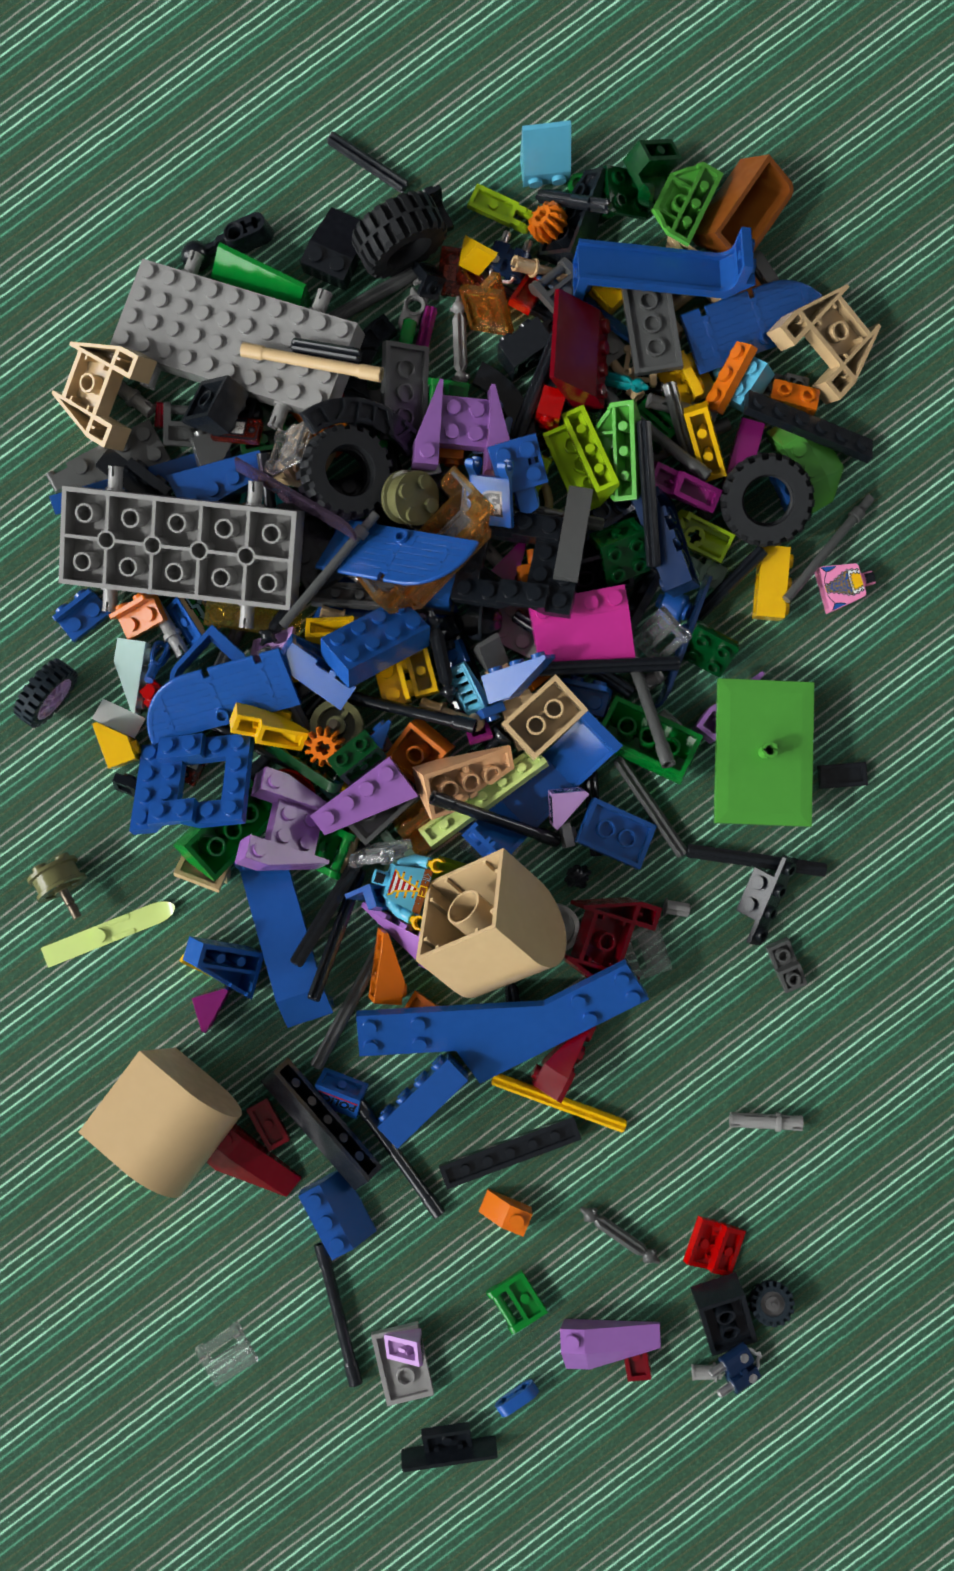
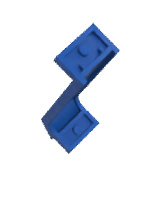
(665, 268)
(279, 931)

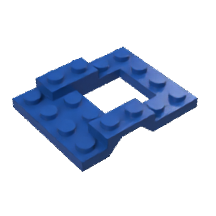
(162, 781)

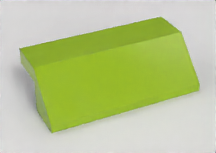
(581, 456)

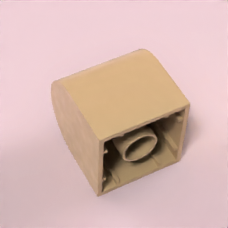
(489, 926)
(162, 1120)

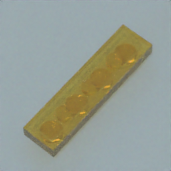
(228, 616)

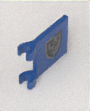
(495, 489)

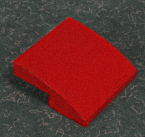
(714, 1246)

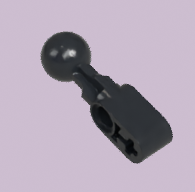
(240, 235)

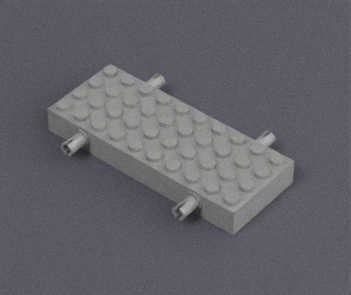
(198, 329)
(181, 547)

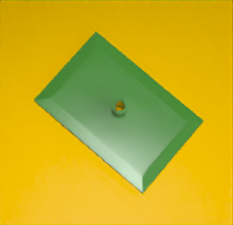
(748, 781)

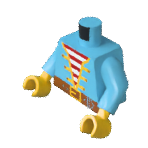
(407, 885)

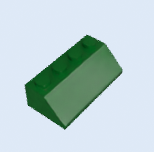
(249, 274)
(630, 727)
(216, 848)

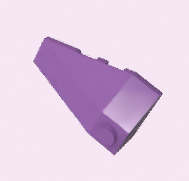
(398, 929)
(602, 1342)

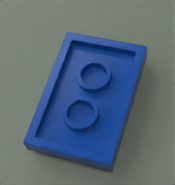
(615, 833)

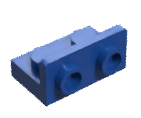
(81, 614)
(593, 695)

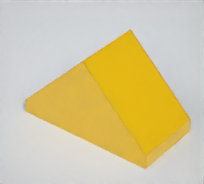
(475, 256)

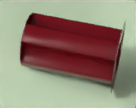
(159, 415)

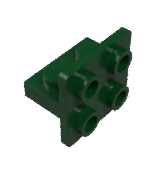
(710, 649)

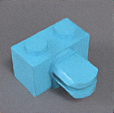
(755, 379)

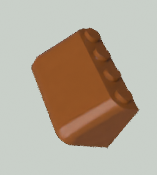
(748, 198)

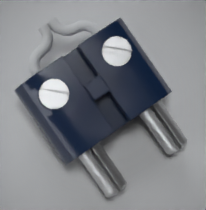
(502, 261)
(738, 1369)

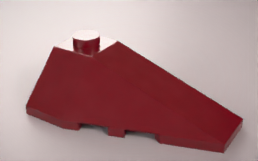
(557, 1070)
(250, 1161)

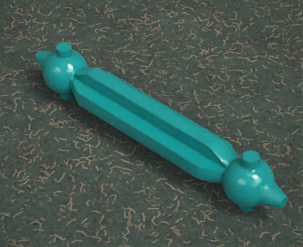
(625, 382)

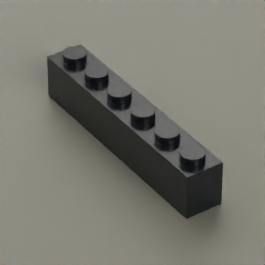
(321, 1124)

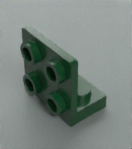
(622, 193)
(621, 550)

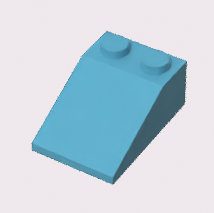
(546, 154)

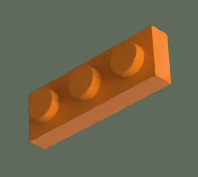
(730, 376)

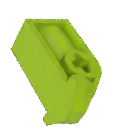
(712, 541)

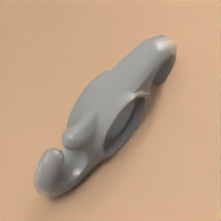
(406, 313)

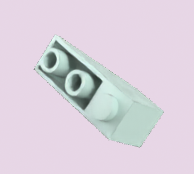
(131, 664)

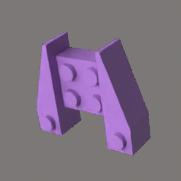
(459, 425)
(290, 831)

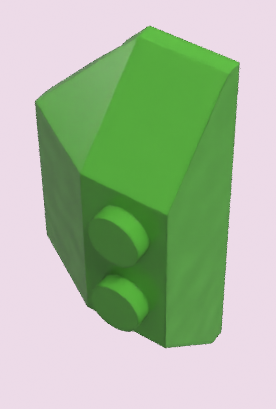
(686, 200)
(619, 439)
(817, 460)

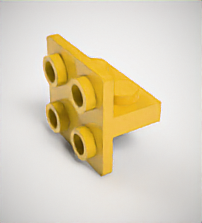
(690, 384)

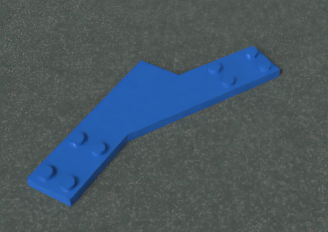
(505, 1033)

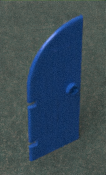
(742, 320)
(400, 555)
(202, 703)

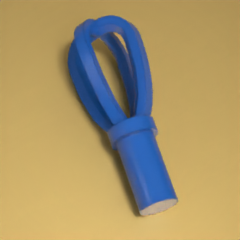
(154, 666)

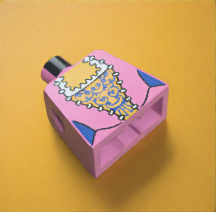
(842, 585)

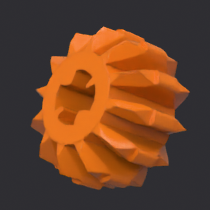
(547, 222)
(326, 737)

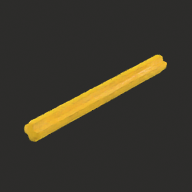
(567, 1105)

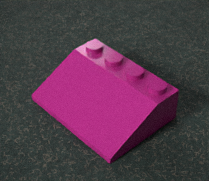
(595, 631)

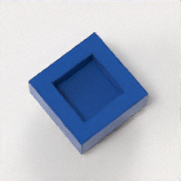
(458, 654)
(491, 712)

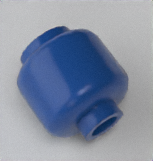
(679, 606)

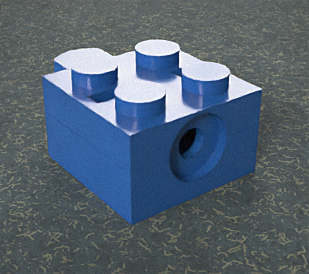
(526, 472)

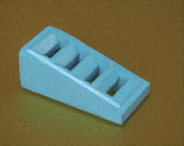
(478, 692)

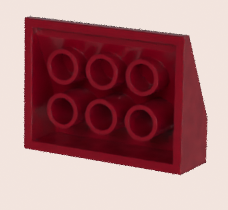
(579, 351)

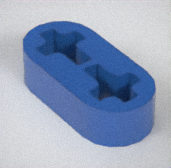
(517, 1398)

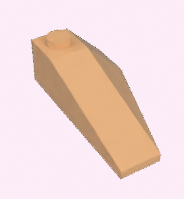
(461, 775)

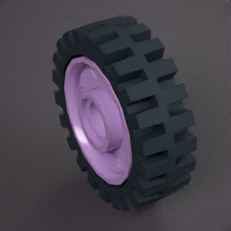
(45, 693)

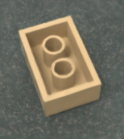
(544, 717)

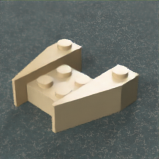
(835, 335)
(94, 387)

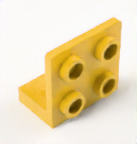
(393, 683)

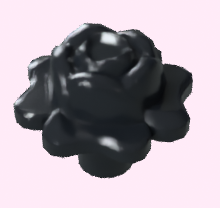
(577, 876)

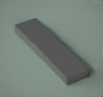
(573, 534)

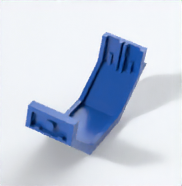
(570, 764)

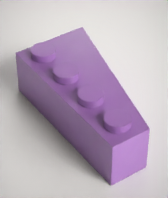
(371, 794)

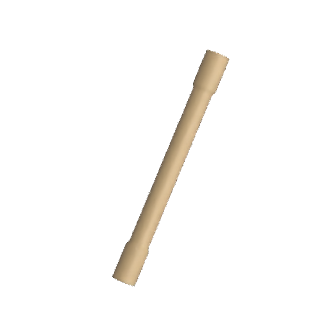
(362, 371)

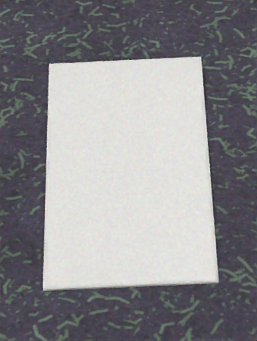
(118, 718)

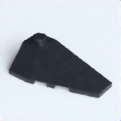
(580, 223)

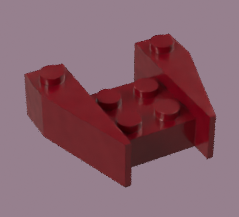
(607, 931)

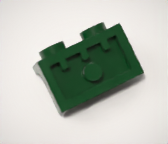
(356, 758)

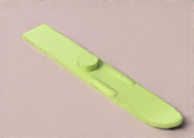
(107, 932)

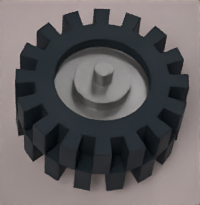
(771, 1303)

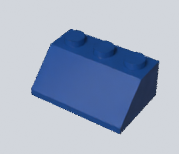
(337, 1214)

